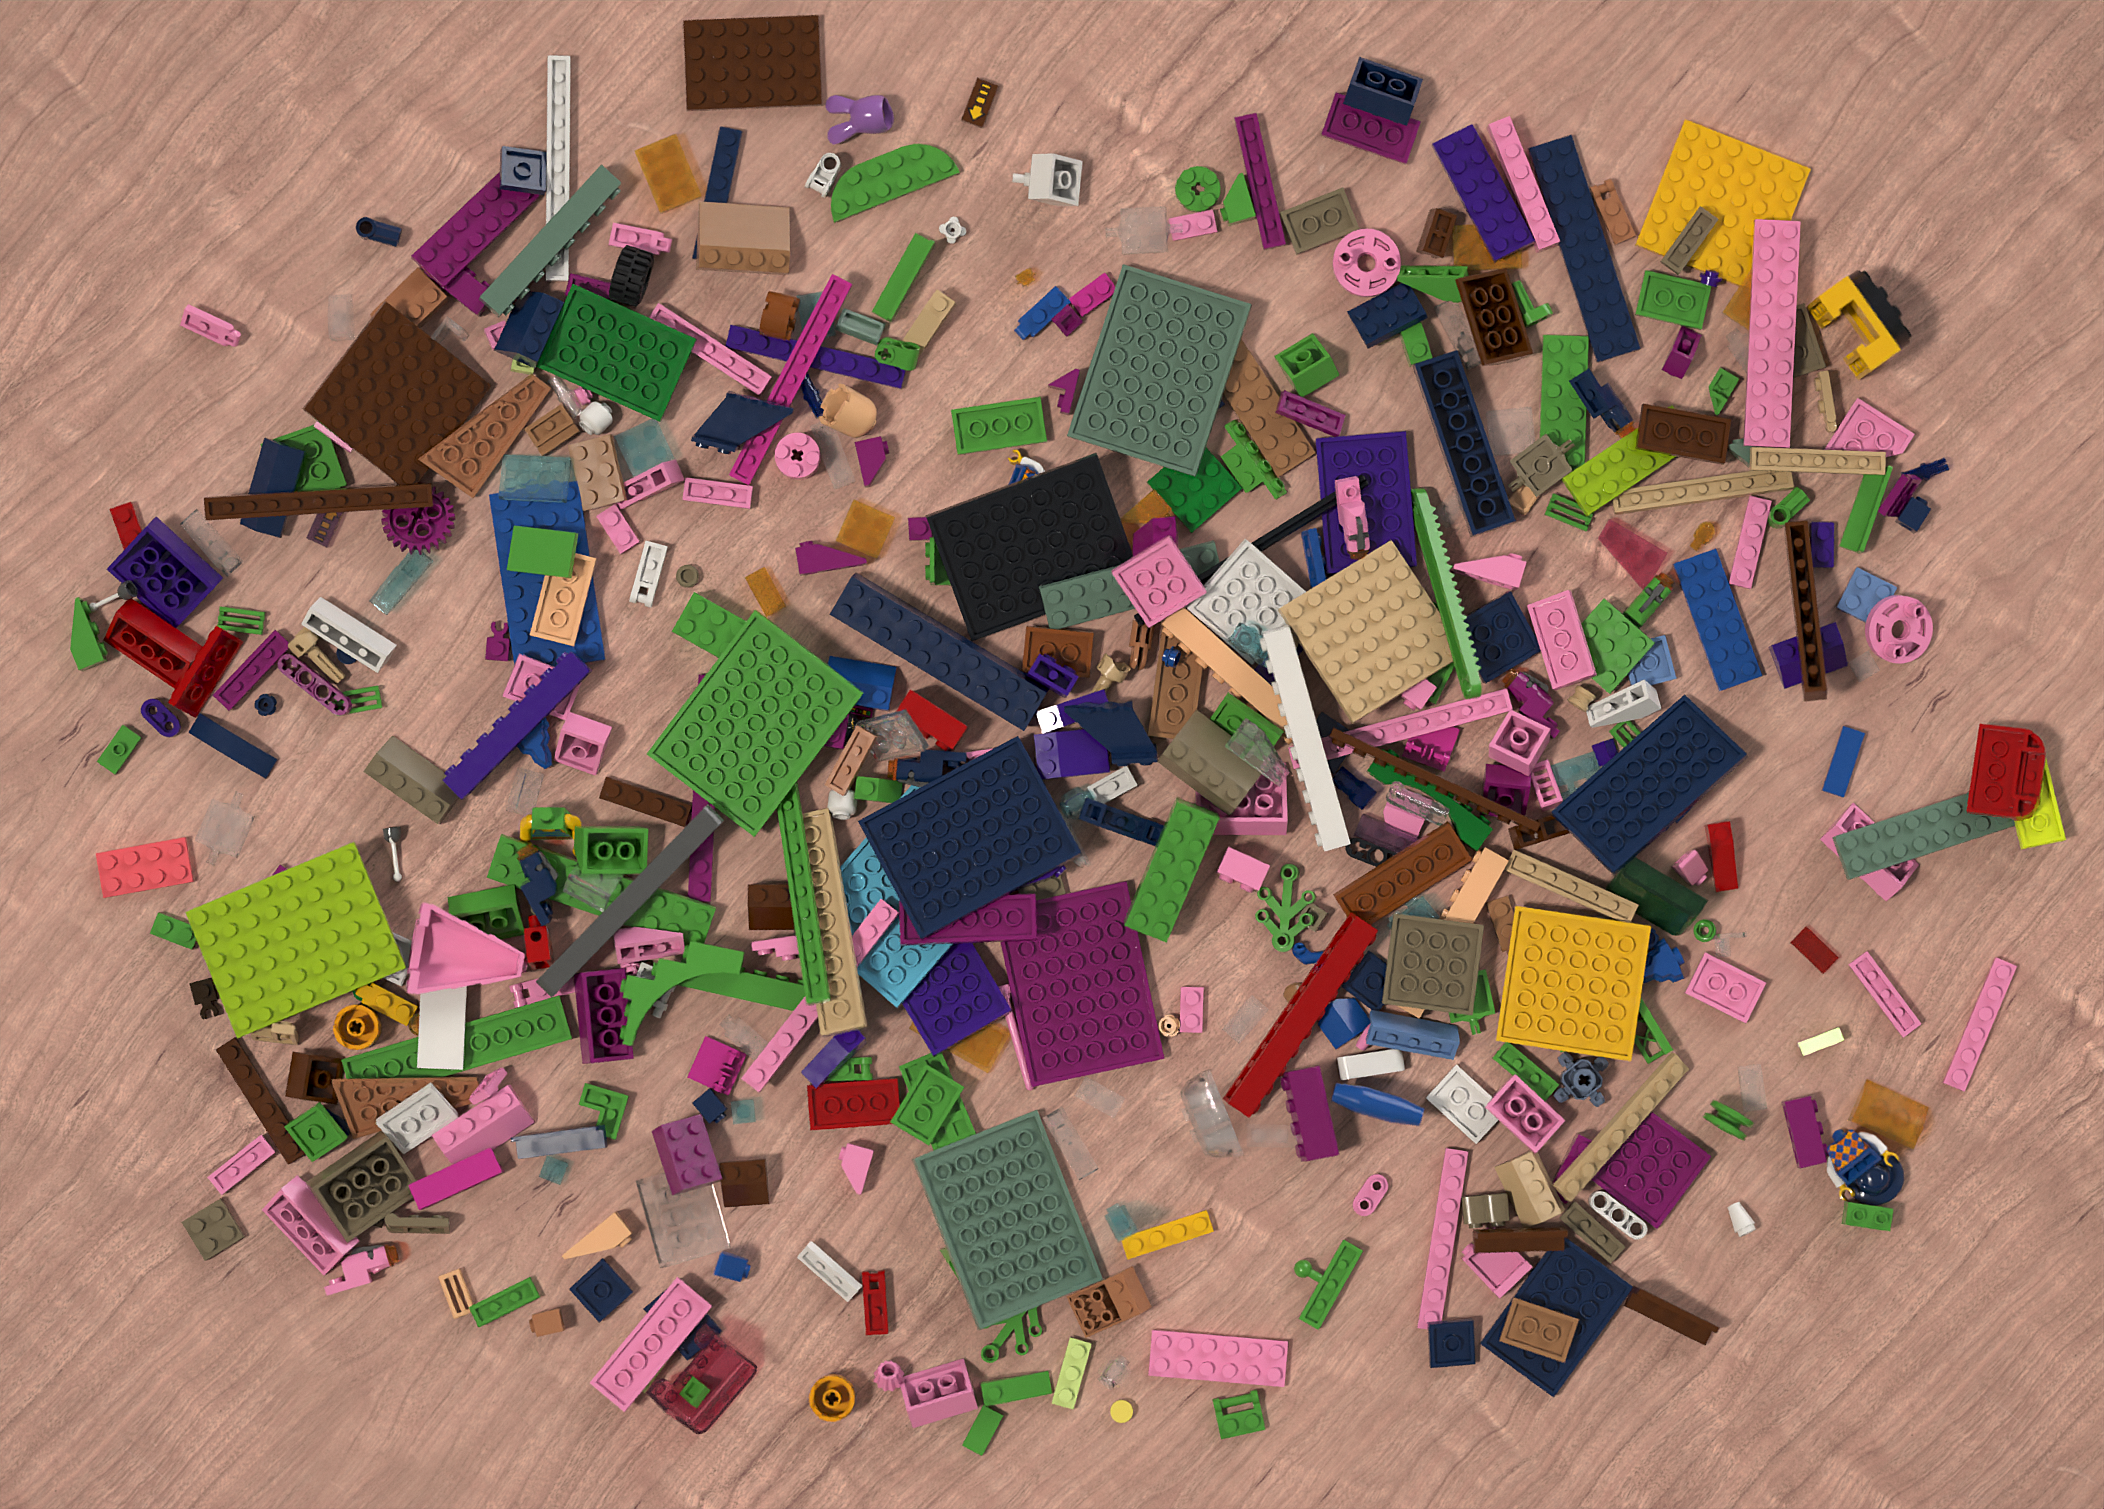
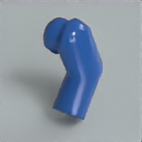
(1304, 955)

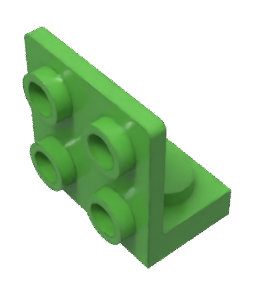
(935, 571)

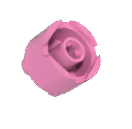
(810, 459)

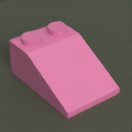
(1499, 571)

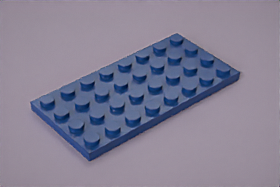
(524, 589)

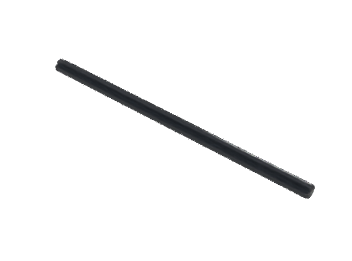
(1280, 532)

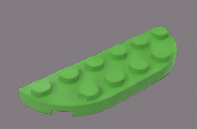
(889, 178)

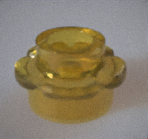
(1025, 277)

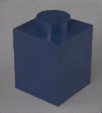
(1913, 514)
(710, 1106)

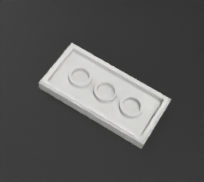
(442, 1029)

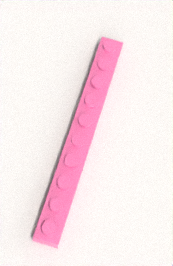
(1421, 723)
(804, 1015)

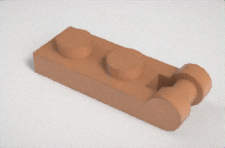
(1612, 212)

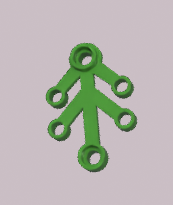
(1285, 911)
(1015, 1323)

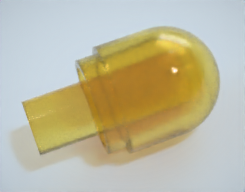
(1703, 535)

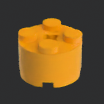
(370, 1027)
(821, 1405)

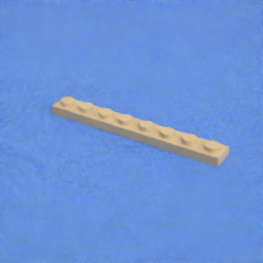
(1701, 490)
(1620, 1127)

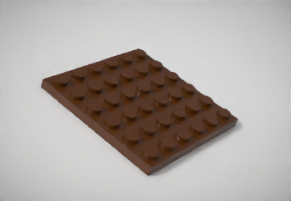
(396, 395)

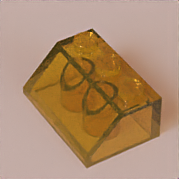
(1889, 1114)

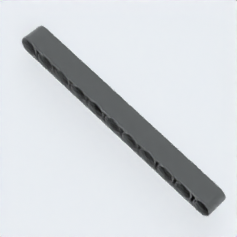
(629, 901)

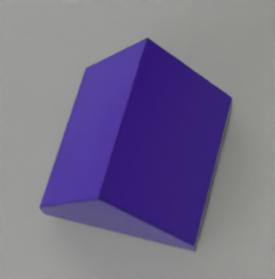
(1604, 751)

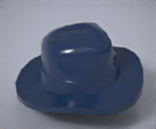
(1879, 1183)

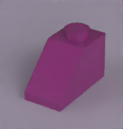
(1681, 352)
(871, 457)

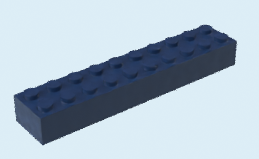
(939, 651)

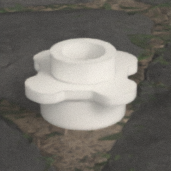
(952, 236)

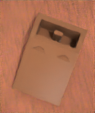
(1109, 1302)

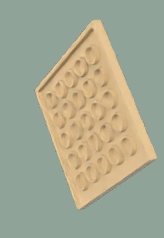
(1370, 631)

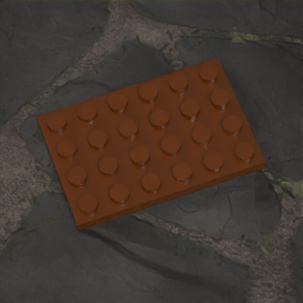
(752, 63)

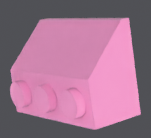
(1524, 1113)
(938, 1393)

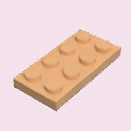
(563, 603)

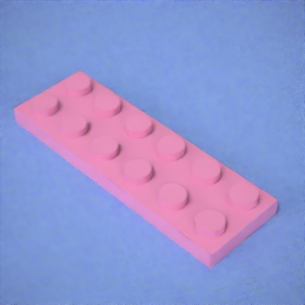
(651, 1344)
(1218, 1358)

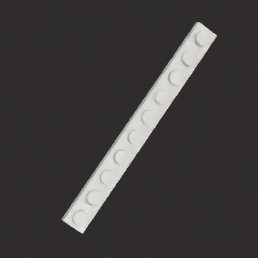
(558, 151)

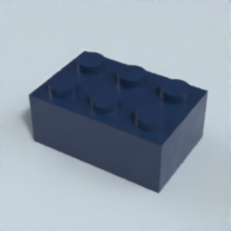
(1383, 91)

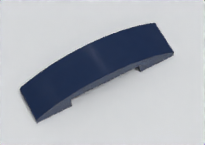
(232, 746)
(1120, 822)

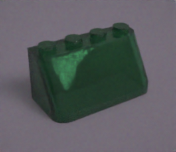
(1658, 897)

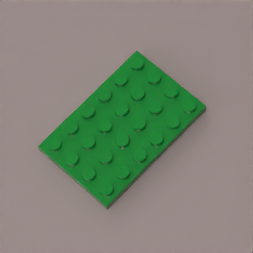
(616, 352)

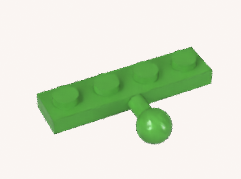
(1328, 1284)

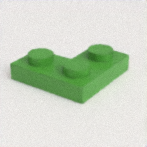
(609, 1103)

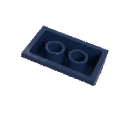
(529, 327)

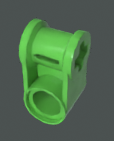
(900, 353)

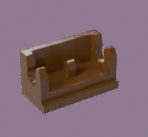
(1436, 233)

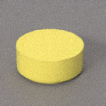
(1121, 1411)

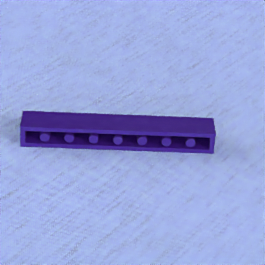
(517, 725)

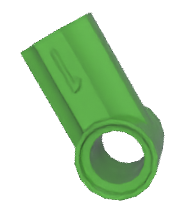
(1788, 507)

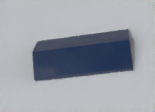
(274, 473)

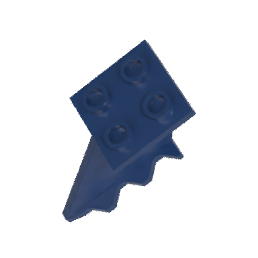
(738, 420)
(1117, 730)

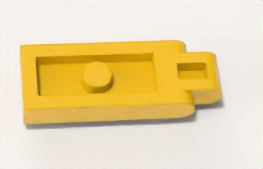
(387, 1003)

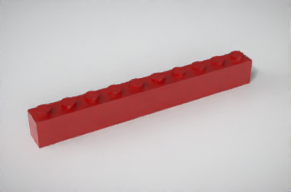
(1300, 1015)

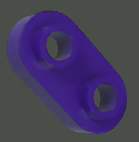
(161, 718)

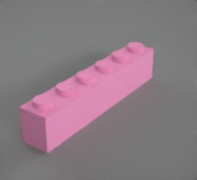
(1523, 183)

